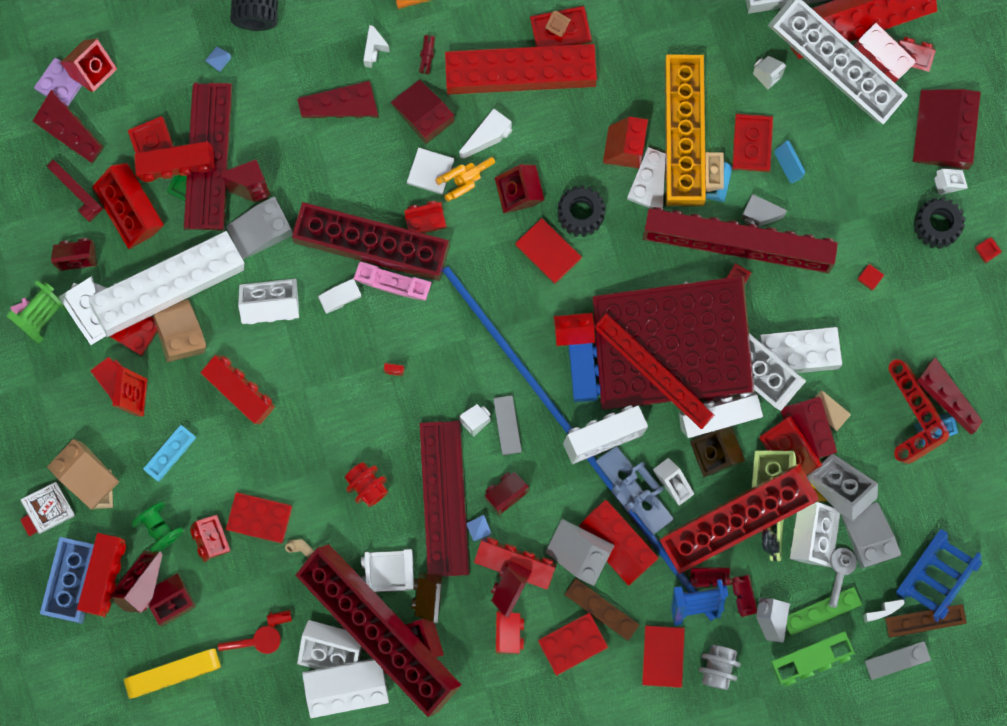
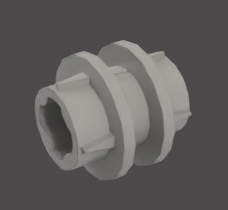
(719, 667)

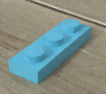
(169, 453)

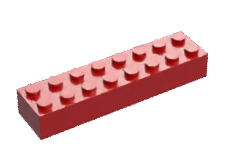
(855, 17)
(520, 69)
(739, 518)

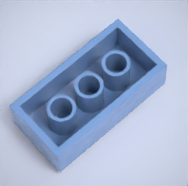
(67, 580)

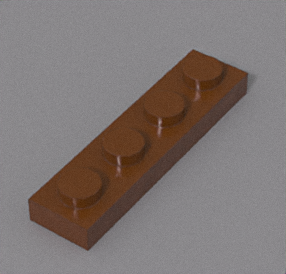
(601, 610)
(923, 621)

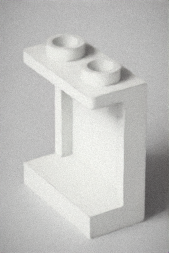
(389, 570)

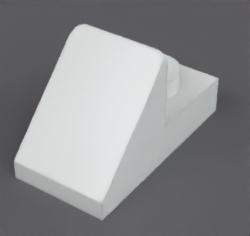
(374, 42)
(950, 181)

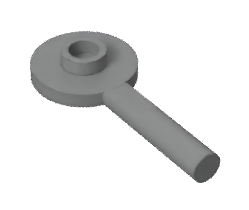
(843, 563)

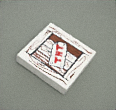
(47, 508)

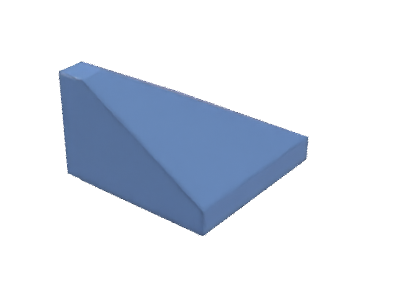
(218, 58)
(478, 528)

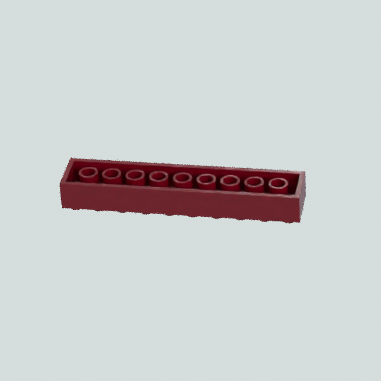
(740, 240)
(378, 630)

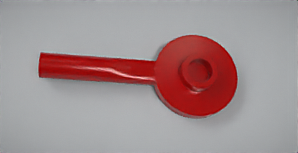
(265, 641)

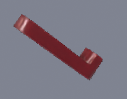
(91, 207)

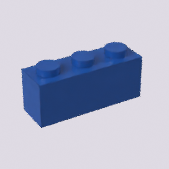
(584, 372)

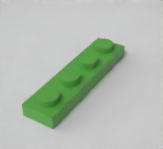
(821, 612)

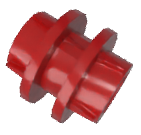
(366, 484)

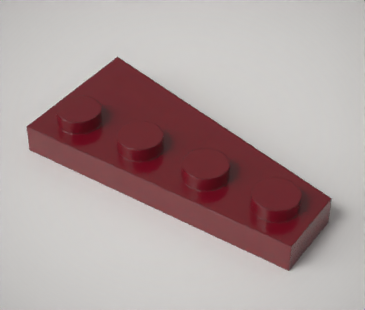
(343, 102)
(66, 127)
(946, 393)

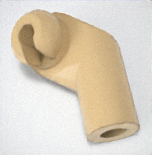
(297, 546)

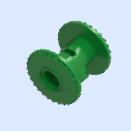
(157, 527)

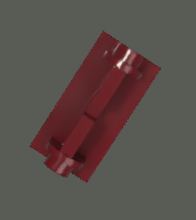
(704, 576)
(745, 597)

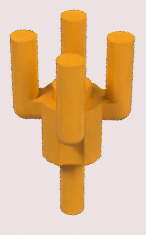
(464, 177)

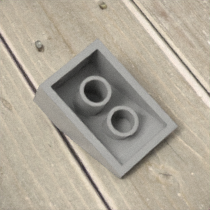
(259, 228)
(844, 486)
(871, 537)
(579, 551)

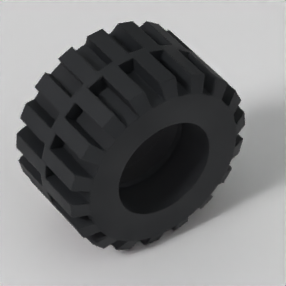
(254, 14)
(584, 196)
(949, 212)

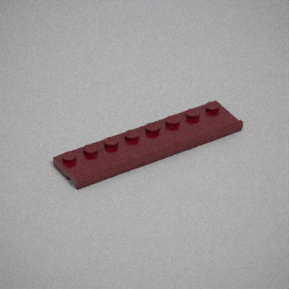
(209, 123)
(444, 498)

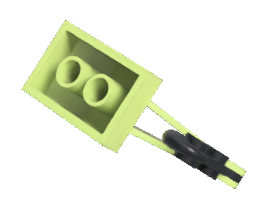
(767, 465)

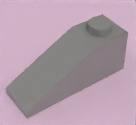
(897, 660)

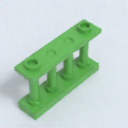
(37, 312)

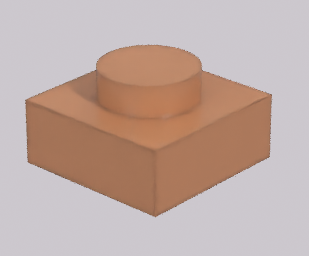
(558, 23)

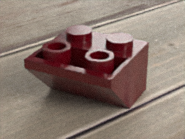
(170, 600)

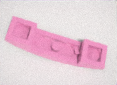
(392, 282)

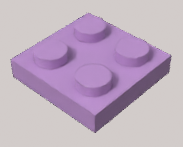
(57, 79)

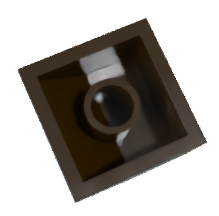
(717, 451)
(428, 596)

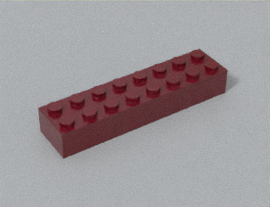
(370, 241)

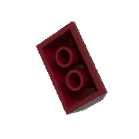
(247, 182)
(813, 424)

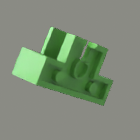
(813, 657)

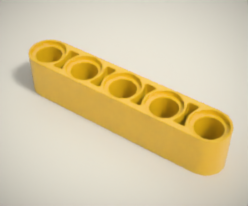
(172, 673)

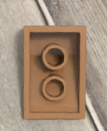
(179, 332)
(83, 473)

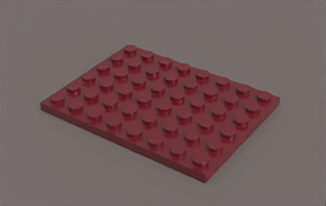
(688, 328)

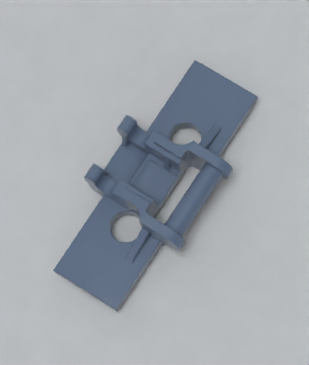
(631, 494)

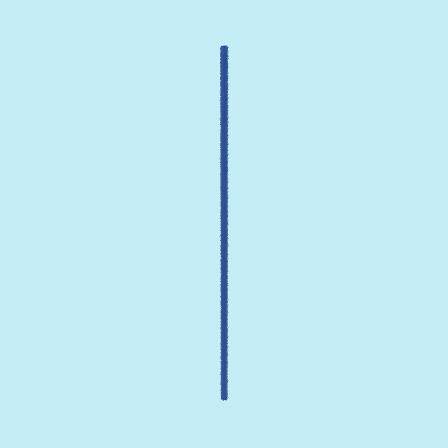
(563, 422)

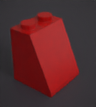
(626, 142)

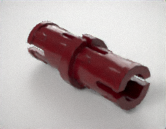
(426, 54)

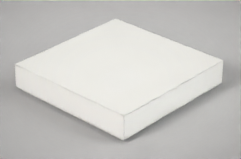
(427, 168)

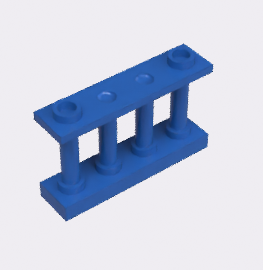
(930, 558)
(698, 602)

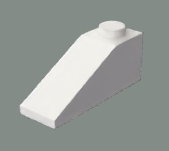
(490, 132)

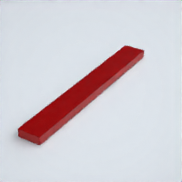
(654, 371)

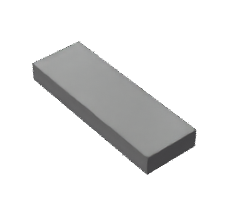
(507, 425)

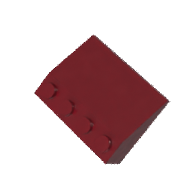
(947, 128)

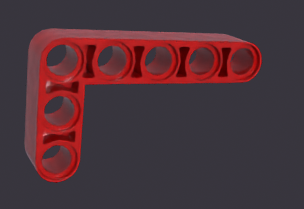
(920, 412)

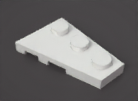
(649, 181)
(78, 306)

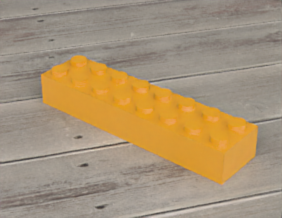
(684, 130)

